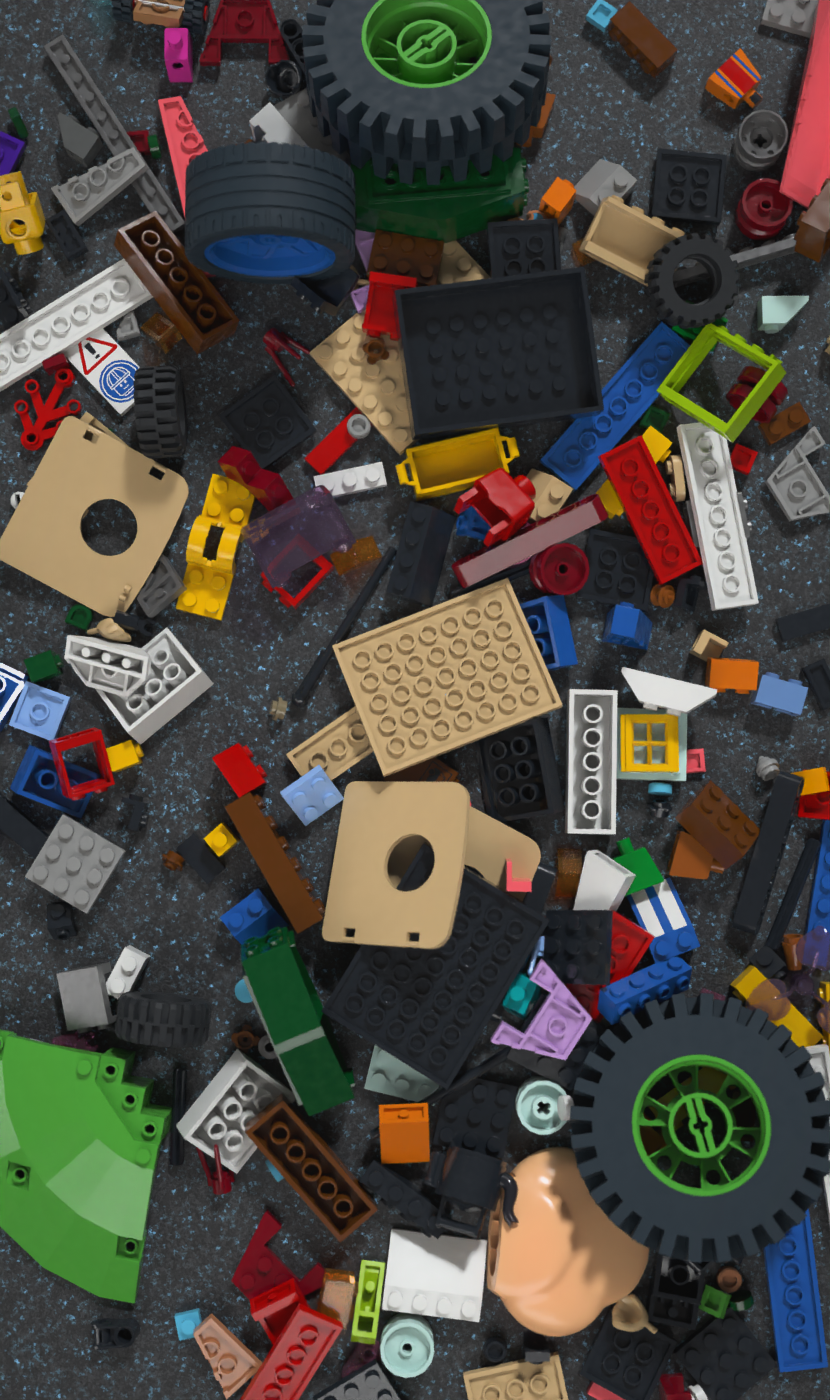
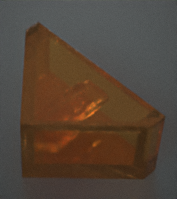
(162, 332)
(360, 554)
(568, 872)

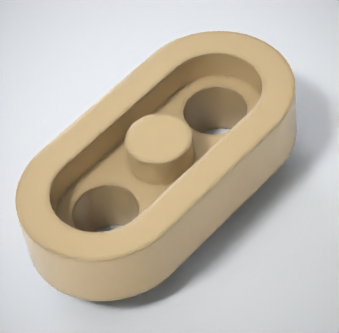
(675, 469)

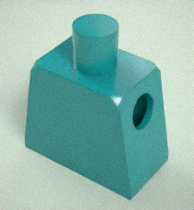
(521, 995)

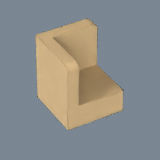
(708, 645)

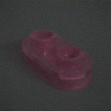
(359, 1359)

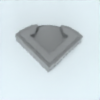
(128, 327)

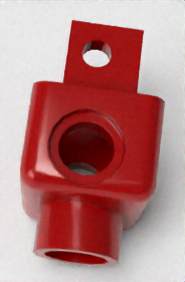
(501, 502)

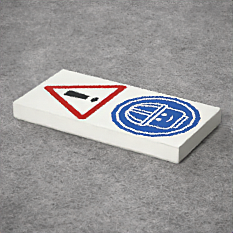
(106, 368)

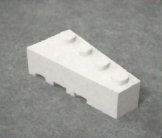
(272, 127)

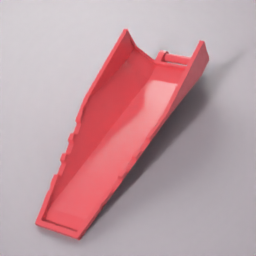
(809, 144)

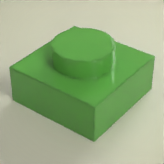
(714, 1301)

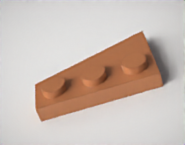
(227, 1355)

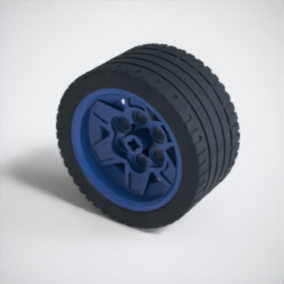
(269, 213)

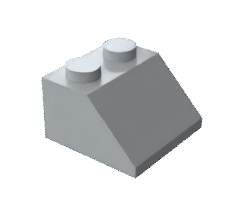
(603, 181)

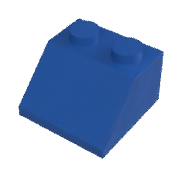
(253, 917)

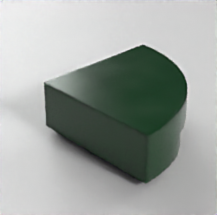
(18, 123)

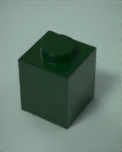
(44, 666)

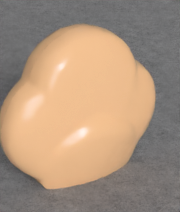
(564, 1252)

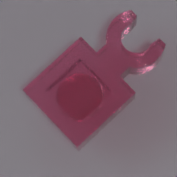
(73, 1041)

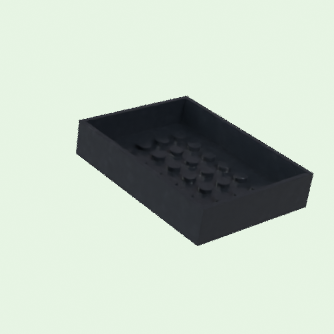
(497, 353)
(437, 1001)

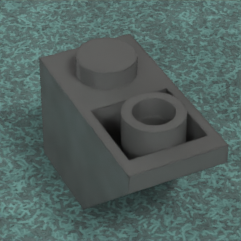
(78, 141)

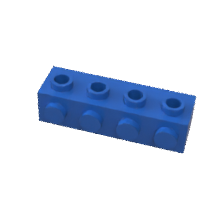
(649, 984)

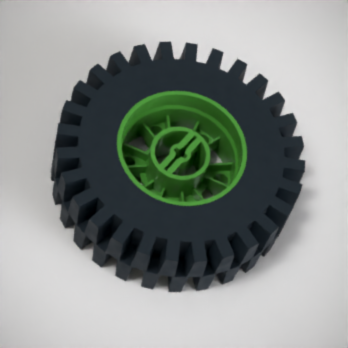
(402, 87)
(788, 1146)

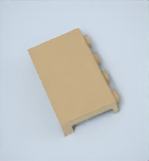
(626, 238)

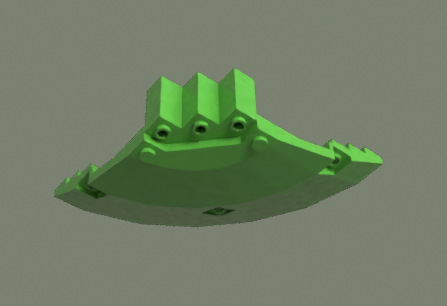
(84, 1160)

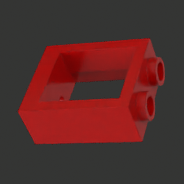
(326, 568)
(74, 740)

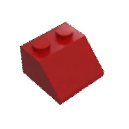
(240, 769)

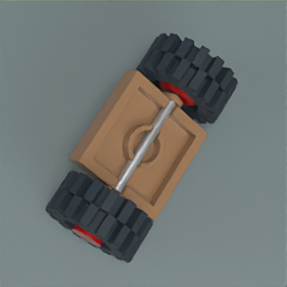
(164, 12)

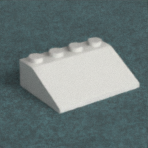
(170, 687)
(228, 1104)
(435, 1275)

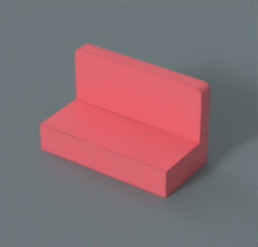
(516, 884)

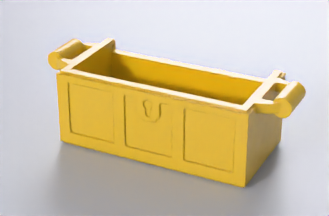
(455, 462)

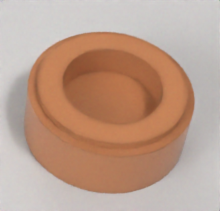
(728, 1279)

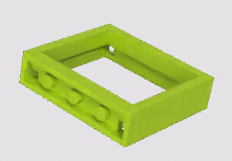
(691, 360)

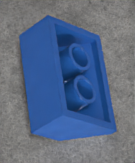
(551, 630)

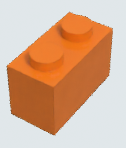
(558, 199)
(732, 674)

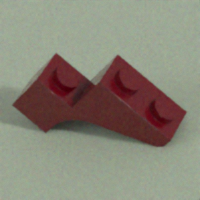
(263, 484)

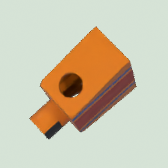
(735, 82)

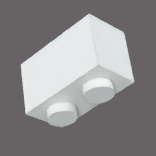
(126, 971)

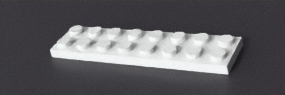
(69, 321)
(717, 517)

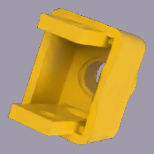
(23, 206)

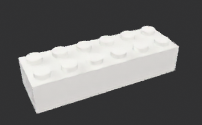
(591, 761)

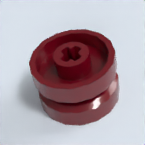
(762, 210)
(747, 381)
(559, 569)

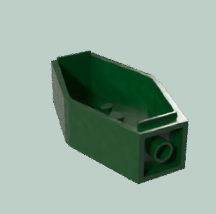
(445, 209)
(295, 1021)

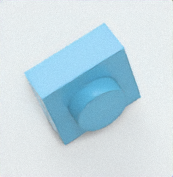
(601, 14)
(187, 1322)

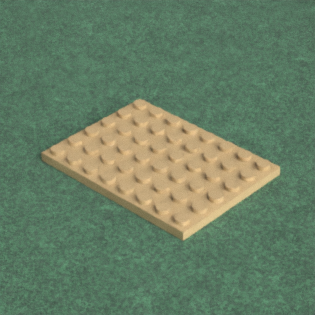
(380, 387)
(464, 648)

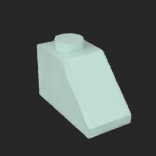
(777, 311)

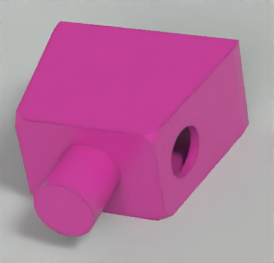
(178, 49)

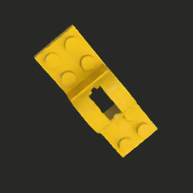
(210, 582)

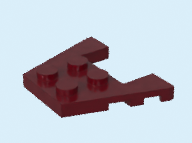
(243, 23)
(263, 1270)

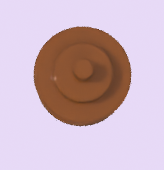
(662, 595)

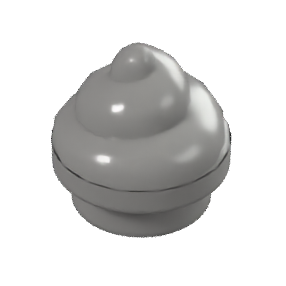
(767, 768)

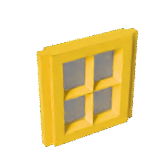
(649, 743)

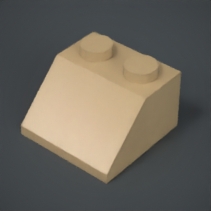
(550, 494)

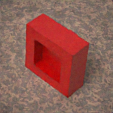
(742, 458)

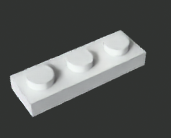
(353, 479)

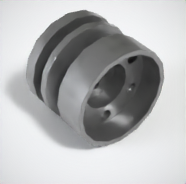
(770, 133)

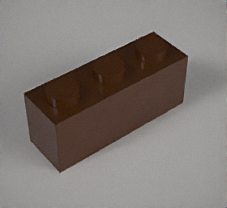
(641, 40)

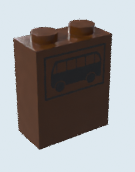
(427, 771)

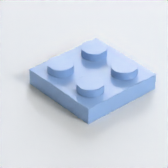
(40, 711)
(312, 795)

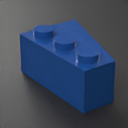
(627, 627)

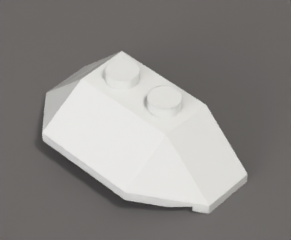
(107, 664)
(667, 693)

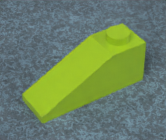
(368, 1302)

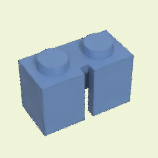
(779, 694)

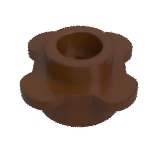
(369, 348)
(173, 861)
(244, 1046)

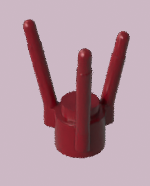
(277, 342)
(220, 1180)

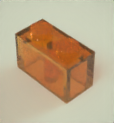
(337, 1295)

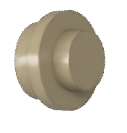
(278, 709)

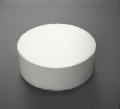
(563, 1107)

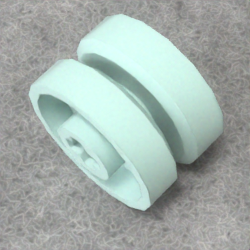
(537, 1119)
(404, 1359)

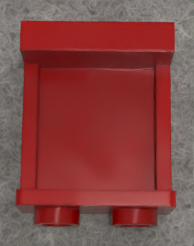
(379, 309)
(276, 1307)

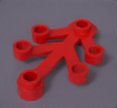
(45, 412)

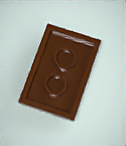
(406, 256)

